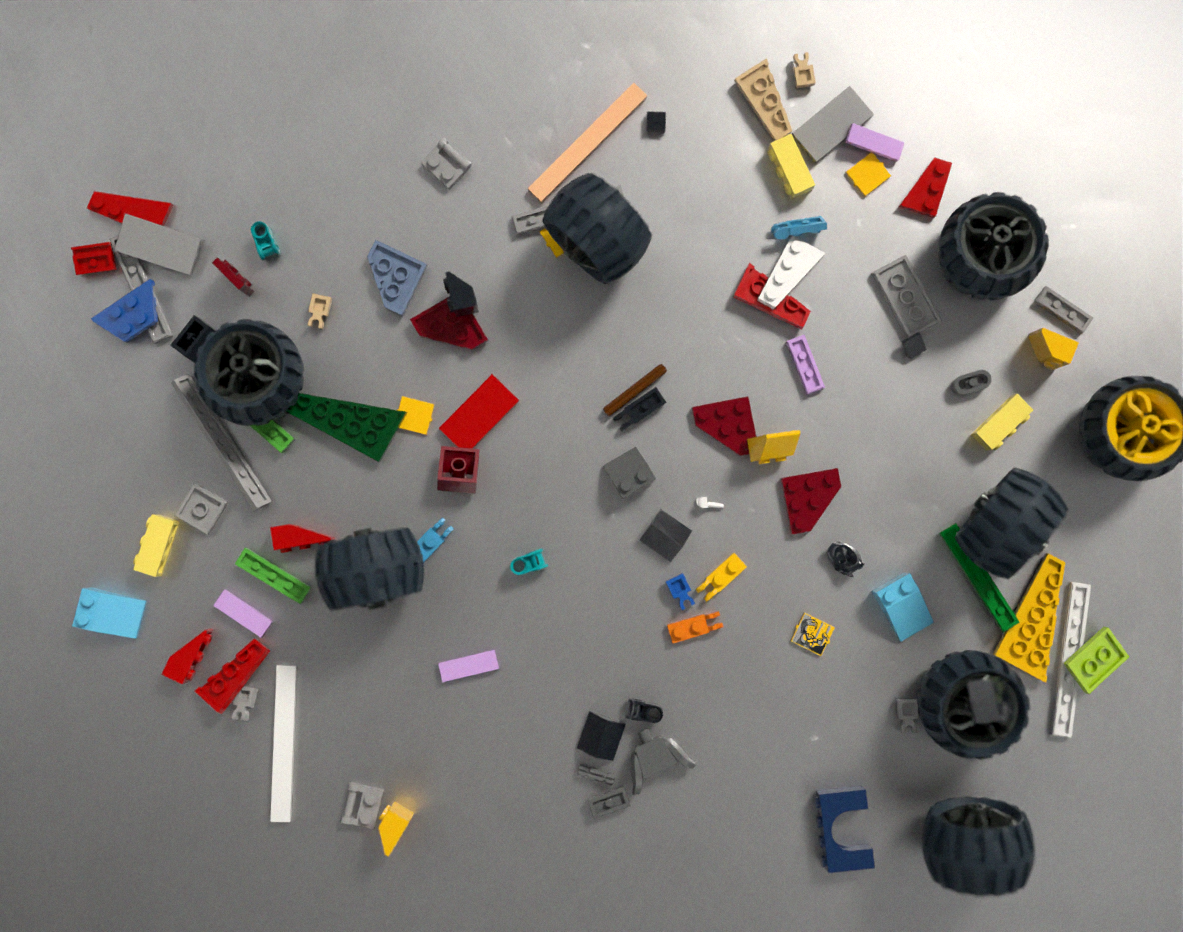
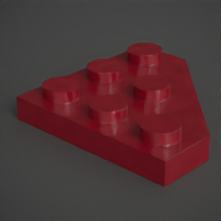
(443, 326)
(727, 422)
(808, 497)

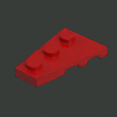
(929, 189)

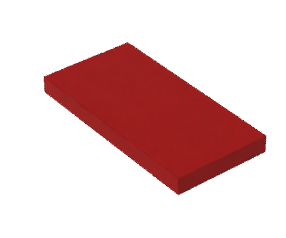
(479, 413)

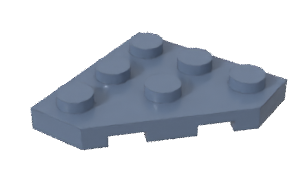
(395, 275)

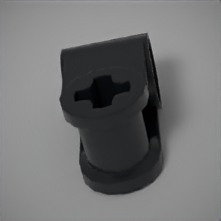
(642, 711)

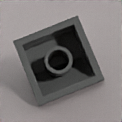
(629, 472)

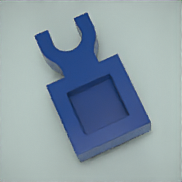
(679, 588)

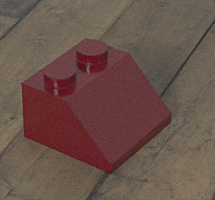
(458, 469)

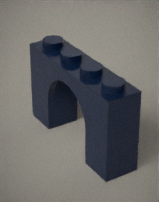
(830, 805)

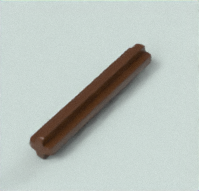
(635, 389)

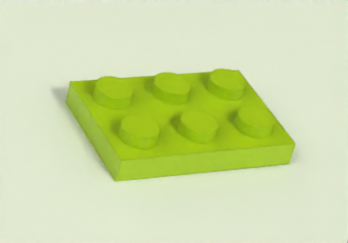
(1096, 660)

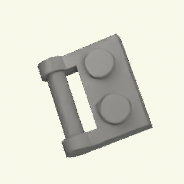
(442, 168)
(368, 807)

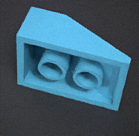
(903, 606)
(109, 613)

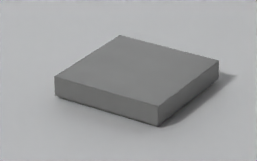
(201, 509)

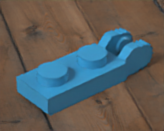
(798, 227)
(432, 540)

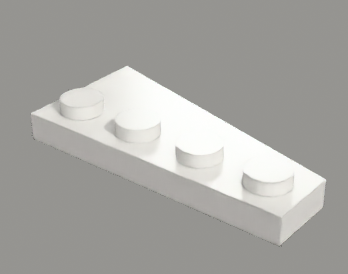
(791, 267)

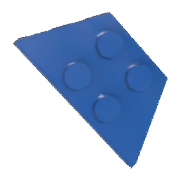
(131, 313)

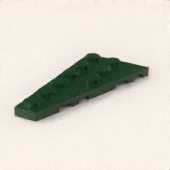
(355, 424)

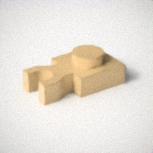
(803, 73)
(319, 307)

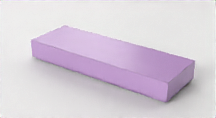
(874, 142)
(805, 364)
(243, 613)
(468, 665)

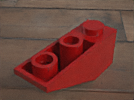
(292, 535)
(183, 662)

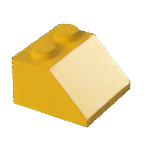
(1052, 348)
(773, 446)
(394, 821)

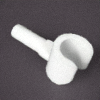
(702, 503)

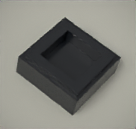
(656, 122)
(914, 345)

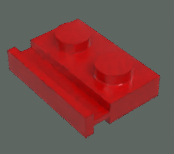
(93, 258)

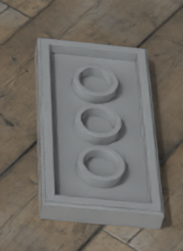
(832, 124)
(158, 244)
(906, 296)

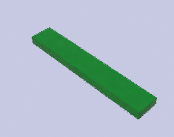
(981, 582)

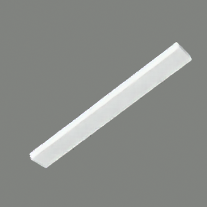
(1072, 640)
(283, 743)

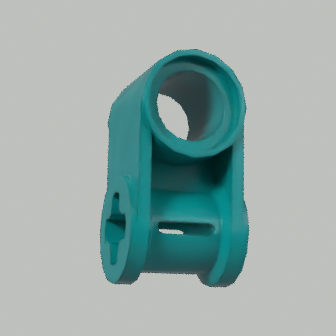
(265, 244)
(530, 562)

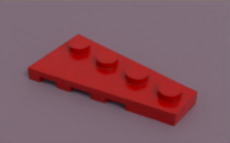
(116, 207)
(788, 309)
(227, 683)

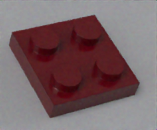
(230, 272)

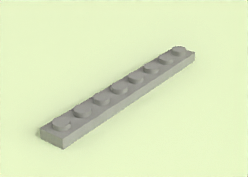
(221, 443)

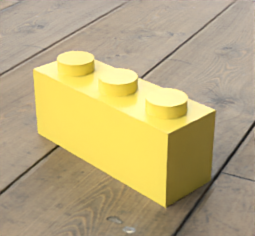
(790, 166)
(1002, 422)
(156, 545)

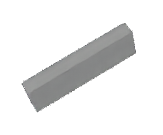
(1063, 310)

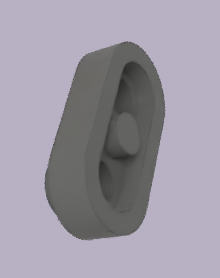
(970, 382)

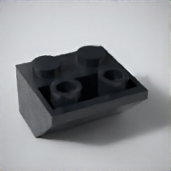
(462, 296)
(192, 337)
(990, 699)

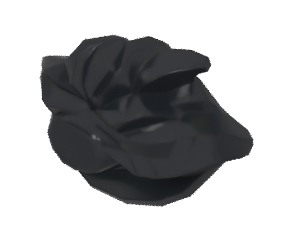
(844, 558)

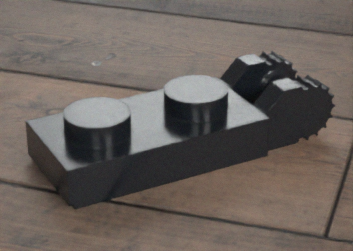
(641, 408)

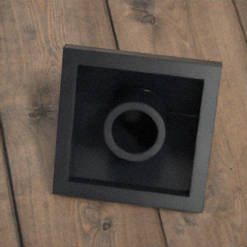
(666, 535)
(601, 736)

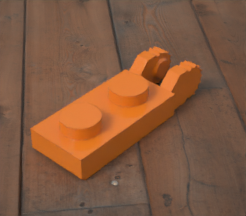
(692, 627)

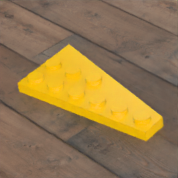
(1030, 641)

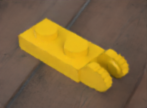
(722, 575)

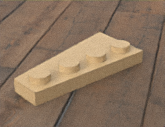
(761, 93)

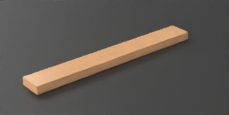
(587, 142)

